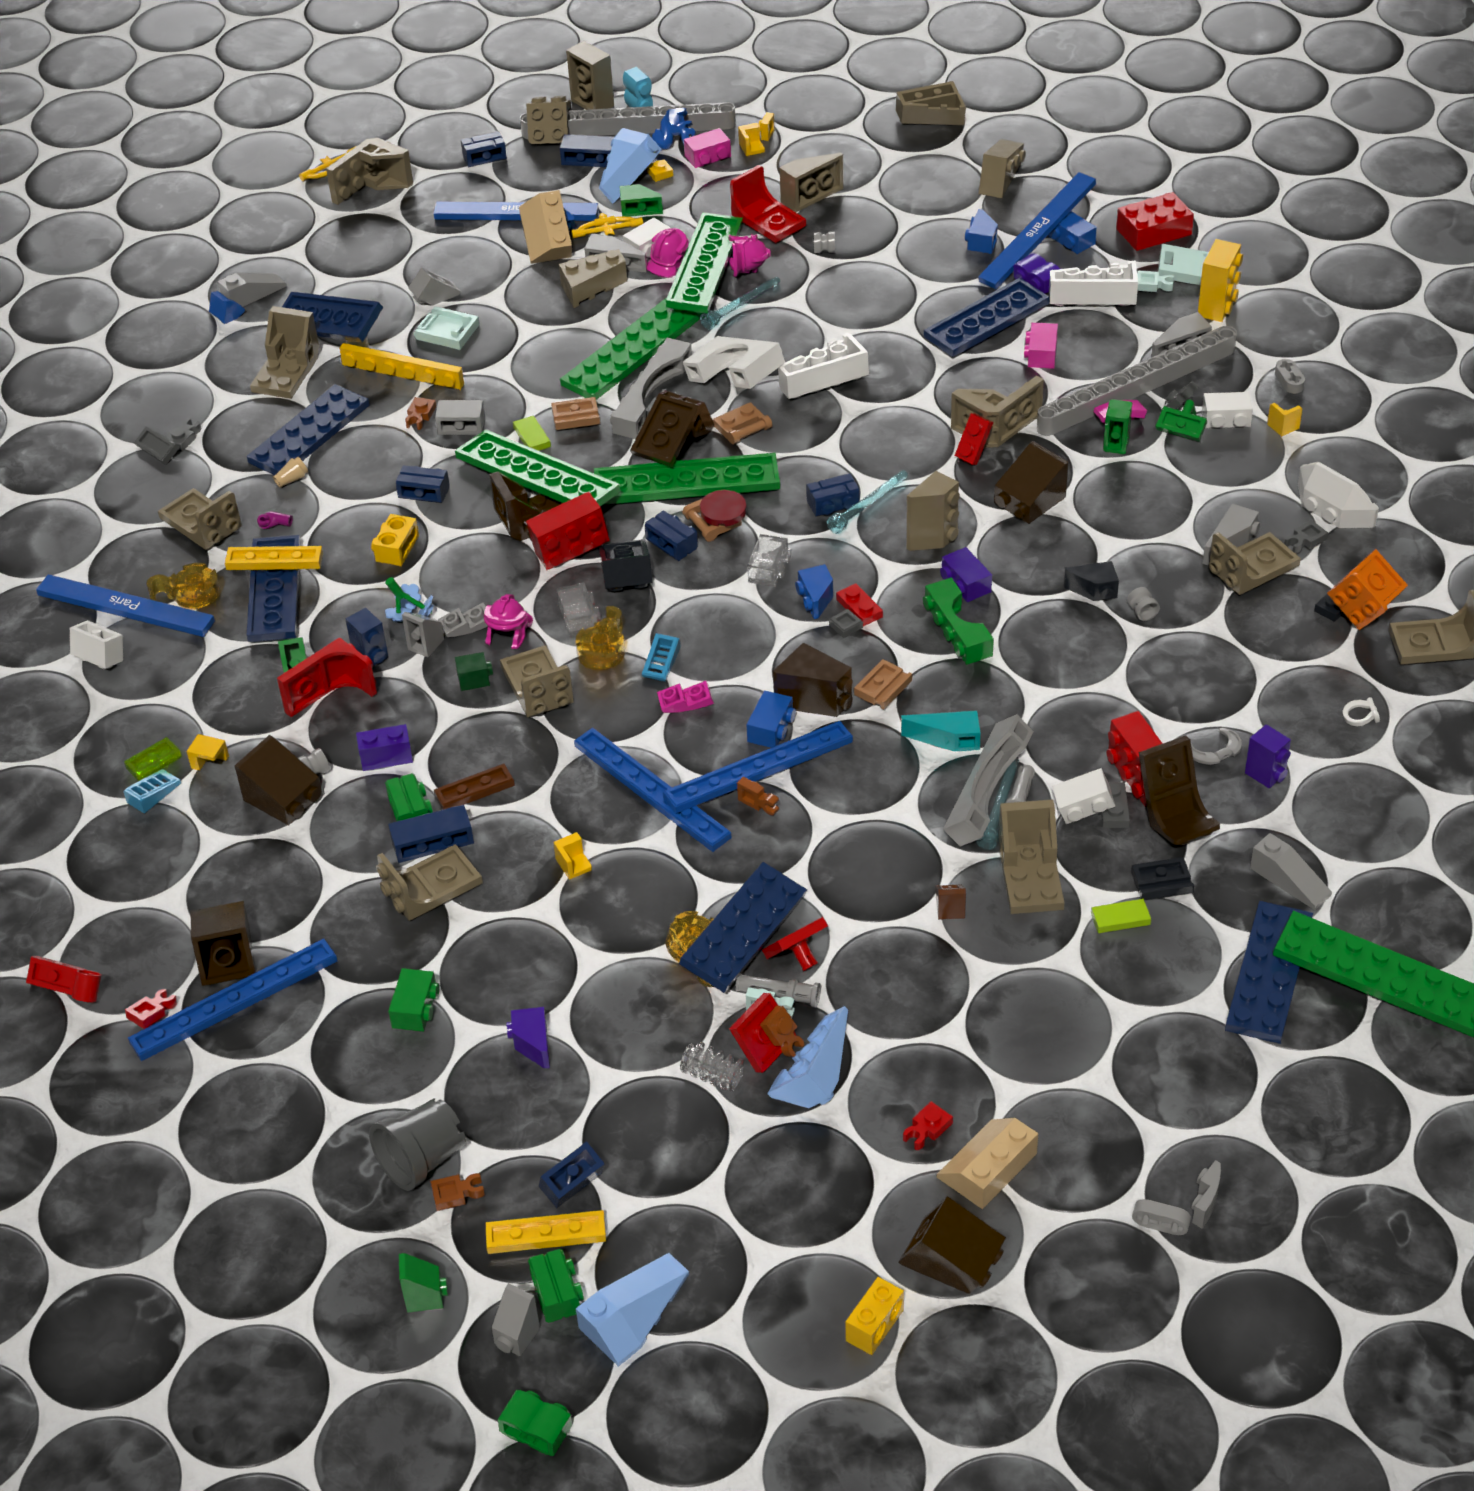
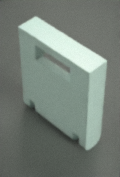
(1185, 266)
(444, 328)

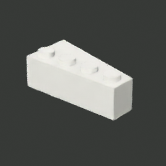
(1094, 285)
(824, 367)

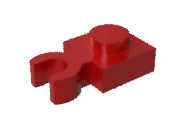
(148, 1010)
(928, 1123)

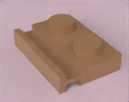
(575, 413)
(882, 684)

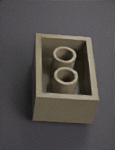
(590, 77)

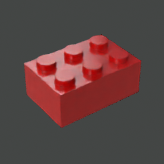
(1154, 221)
(567, 530)
(1126, 739)

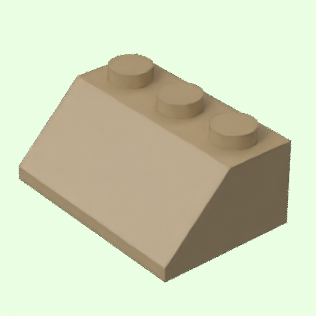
(545, 227)
(990, 1160)

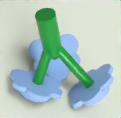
(407, 599)

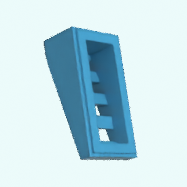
(665, 642)
(143, 799)

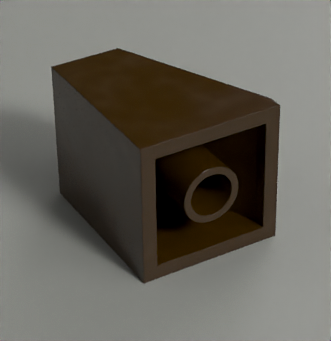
(1032, 483)
(814, 681)
(277, 781)
(222, 943)
(954, 1247)

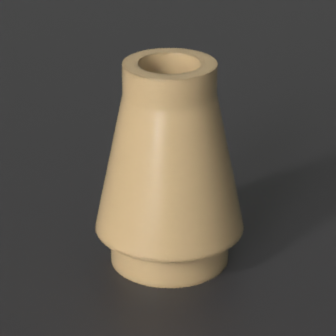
(292, 471)

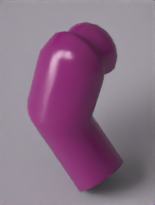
(273, 519)

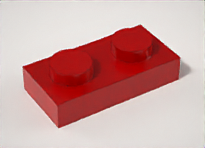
(973, 438)
(859, 604)

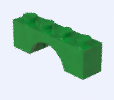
(969, 639)

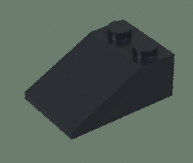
(625, 564)

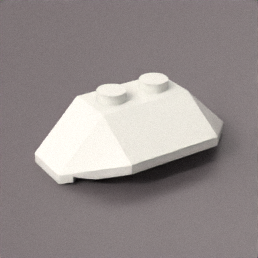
(1335, 497)

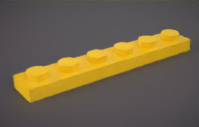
(402, 366)

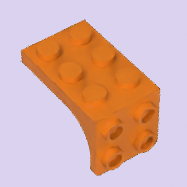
(1367, 590)

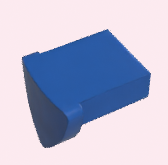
(224, 308)

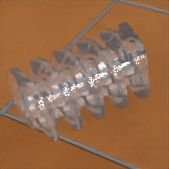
(711, 1067)

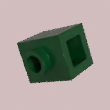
(473, 671)

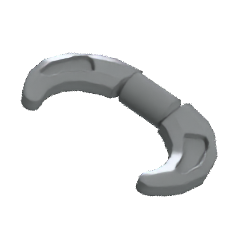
(1232, 748)

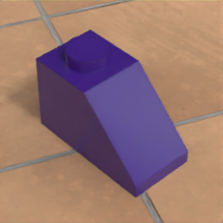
(530, 1034)

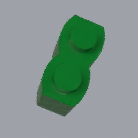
(535, 1422)

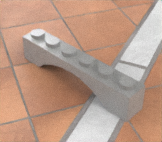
(663, 366)
(970, 812)

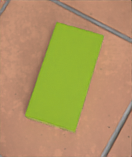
(531, 433)
(1120, 916)

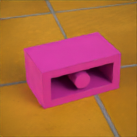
(707, 148)
(1042, 345)

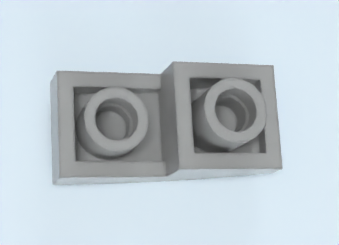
(460, 624)
(1207, 1194)

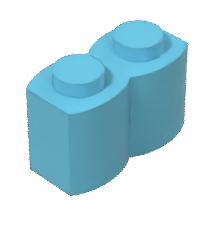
(637, 89)

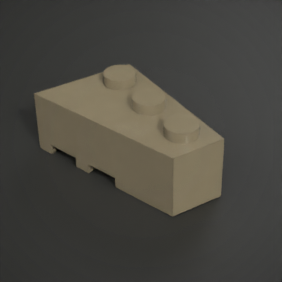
(931, 105)
(1000, 167)
(591, 275)

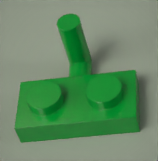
(1182, 423)

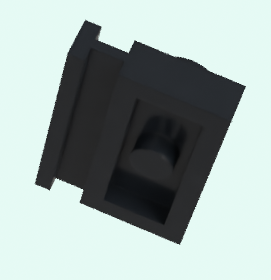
(1162, 878)

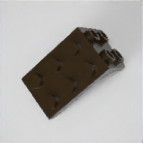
(1173, 792)

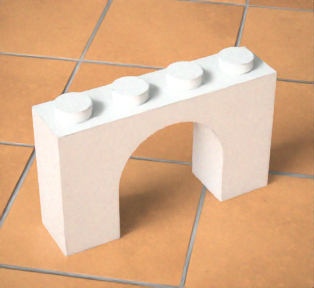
(746, 359)

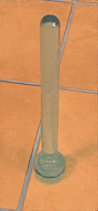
(713, 317)
(839, 521)
(990, 837)

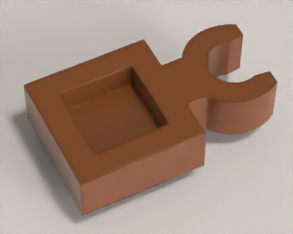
(420, 410)
(753, 795)
(780, 1029)
(450, 1191)

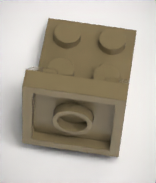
(369, 164)
(290, 351)
(1008, 413)
(1030, 856)

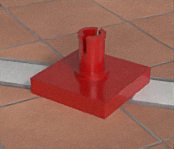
(798, 944)
(752, 1037)

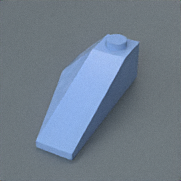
(627, 160)
(815, 1065)
(627, 1309)

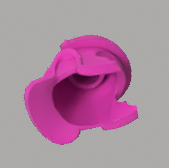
(667, 252)
(747, 254)
(507, 615)

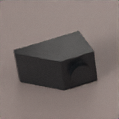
(1093, 580)

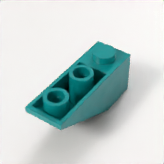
(946, 730)

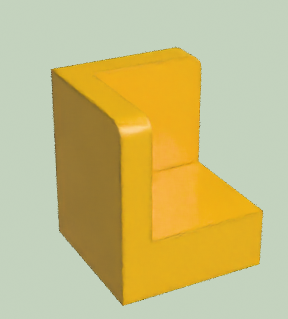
(750, 139)
(1284, 420)
(204, 749)
(571, 857)

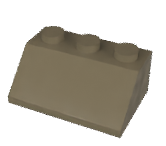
(933, 513)

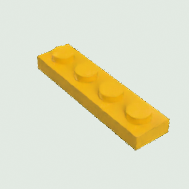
(273, 558)
(545, 1232)

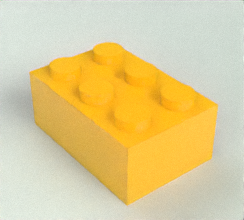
(1220, 280)

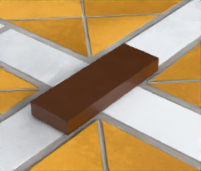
(474, 787)

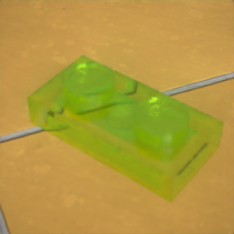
(152, 759)

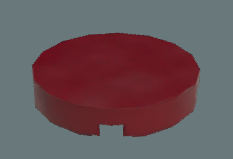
(723, 508)

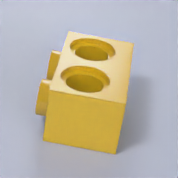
(395, 539)
(874, 1315)

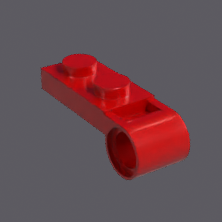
(64, 978)

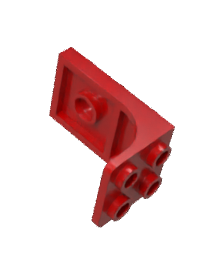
(760, 209)
(325, 671)

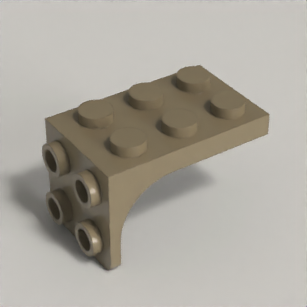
(547, 119)
(201, 518)
(1251, 563)
(1436, 638)
(538, 680)
(427, 882)

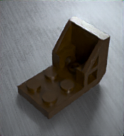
(669, 425)
(513, 506)

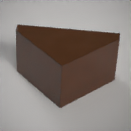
(950, 901)

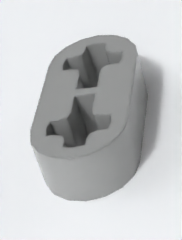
(1290, 376)
(1161, 1217)

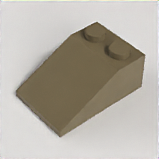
(810, 180)

